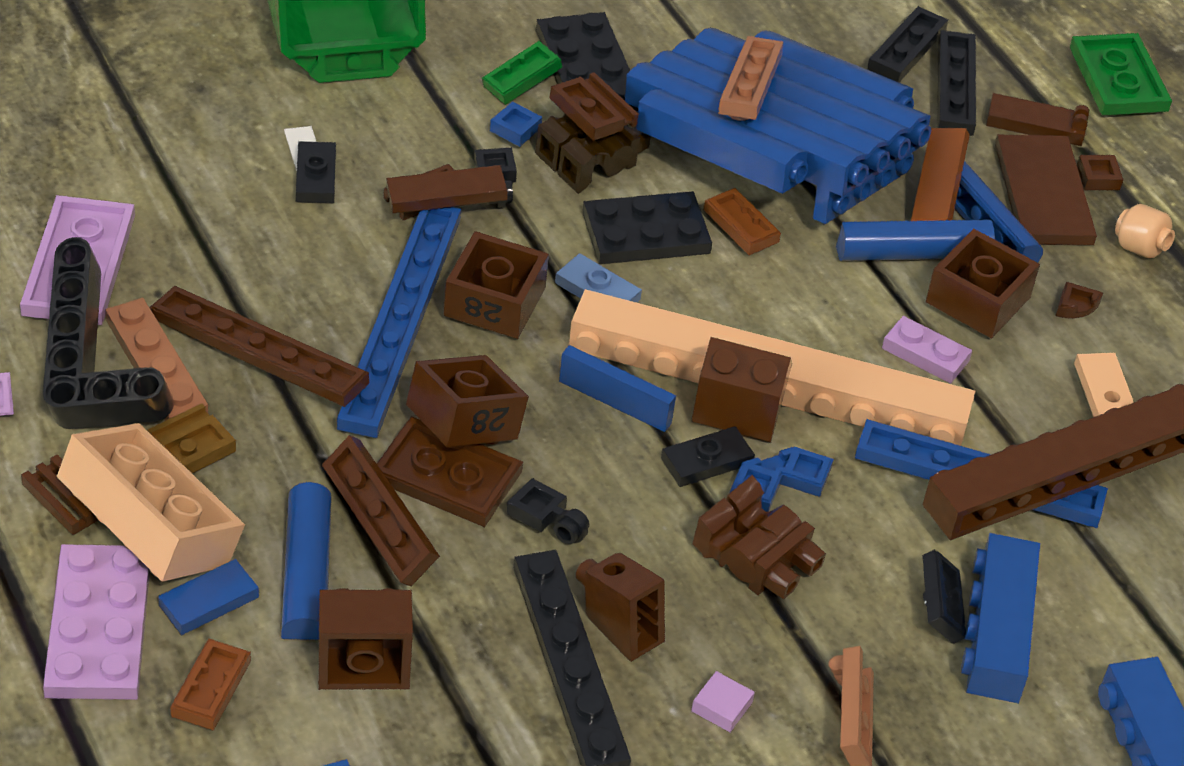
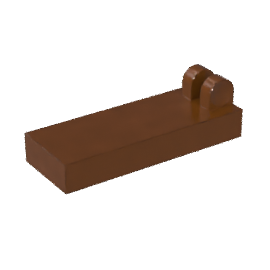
(1037, 118)

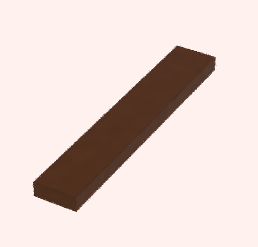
(260, 346)

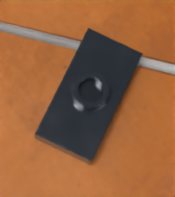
(316, 172)
(706, 456)
(943, 596)

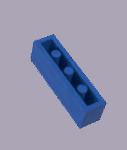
(1002, 618)
(1144, 712)

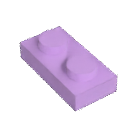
(927, 349)

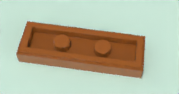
(941, 174)

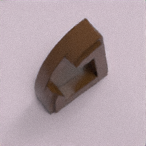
(1078, 301)

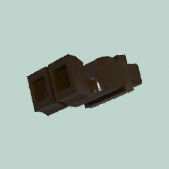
(575, 154)

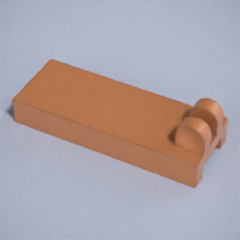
(856, 705)

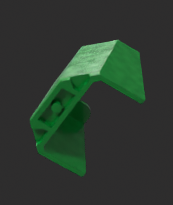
(348, 36)

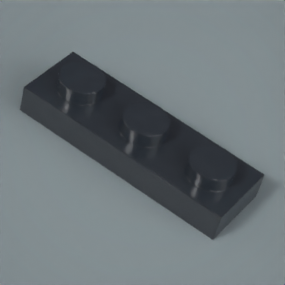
(907, 44)

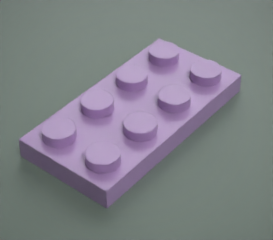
(105, 228)
(97, 624)

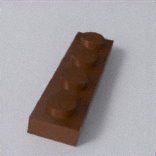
(380, 511)

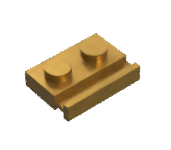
(194, 438)

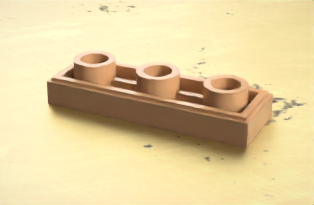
(1102, 382)

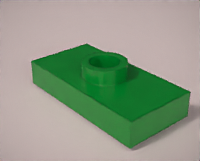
(522, 72)

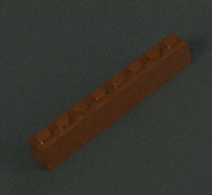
(1057, 464)

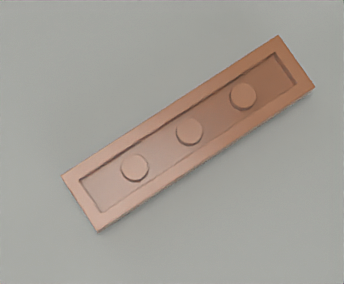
(750, 78)
(149, 347)

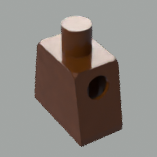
(625, 603)

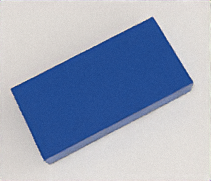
(208, 596)

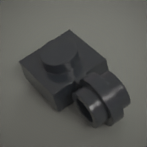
(504, 158)
(541, 505)

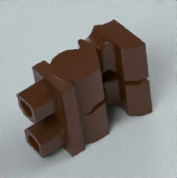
(758, 543)

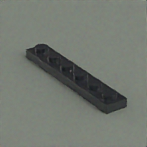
(570, 660)

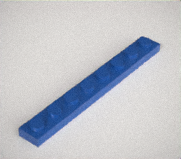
(400, 319)

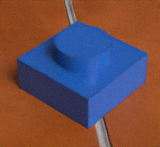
(515, 124)

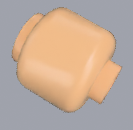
(1145, 231)

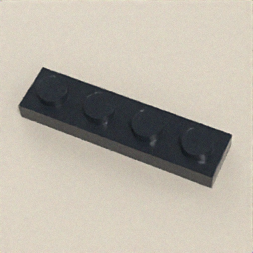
(956, 81)

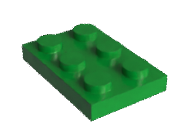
(1120, 74)

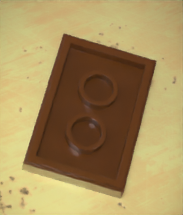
(456, 480)

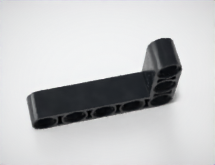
(72, 354)

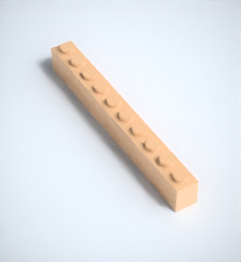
(817, 380)

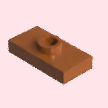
(742, 221)
(210, 684)

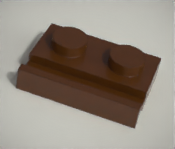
(593, 106)

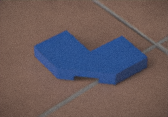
(790, 468)

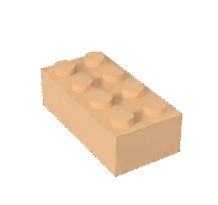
(150, 501)

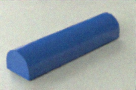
(978, 202)
(905, 239)
(305, 559)

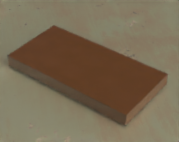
(1046, 188)

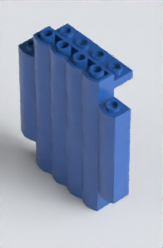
(815, 125)

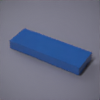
(617, 388)

